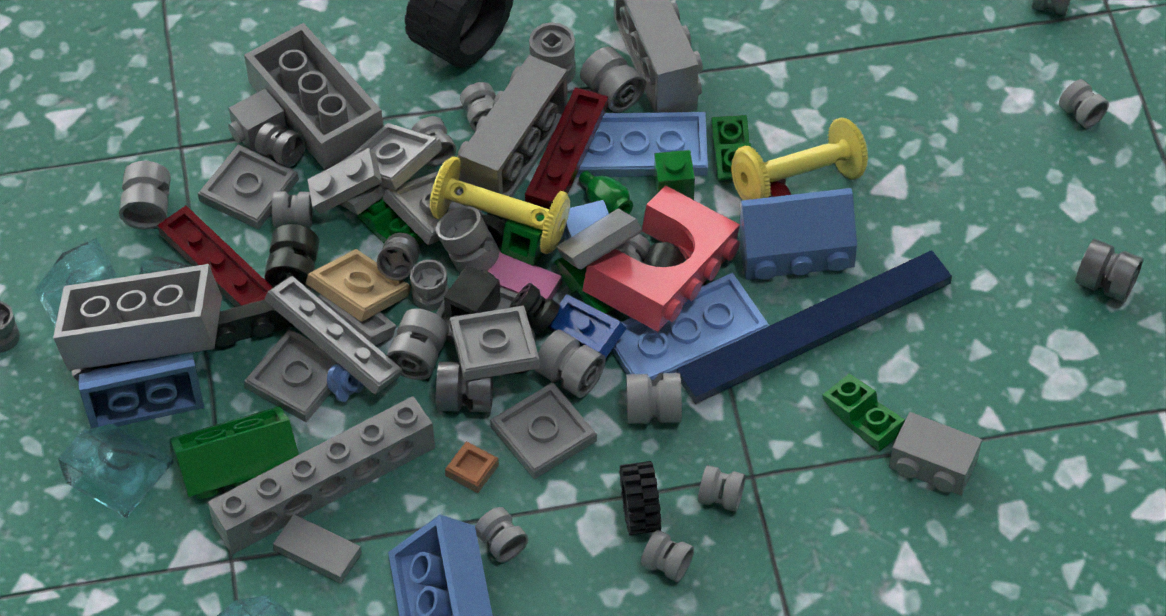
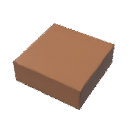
(472, 467)

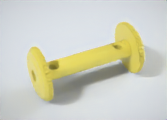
(845, 149)
(448, 183)

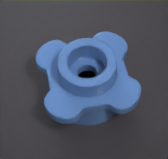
(342, 383)

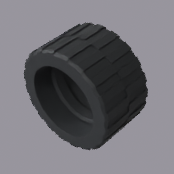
(456, 28)

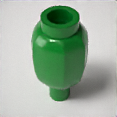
(606, 189)

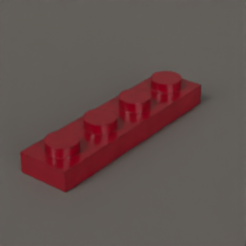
(567, 147)
(203, 246)

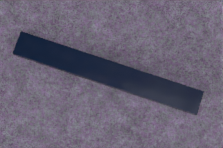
(813, 326)

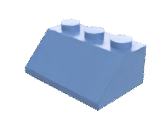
(798, 234)
(141, 390)
(440, 571)

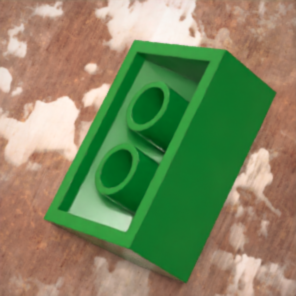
(233, 451)

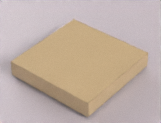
(357, 285)

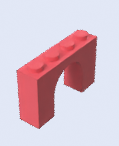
(658, 293)

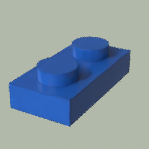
(588, 325)

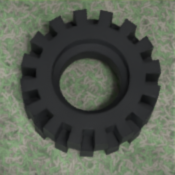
(640, 497)

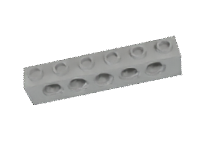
(322, 474)

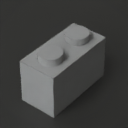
(935, 453)

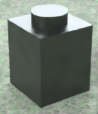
(472, 293)

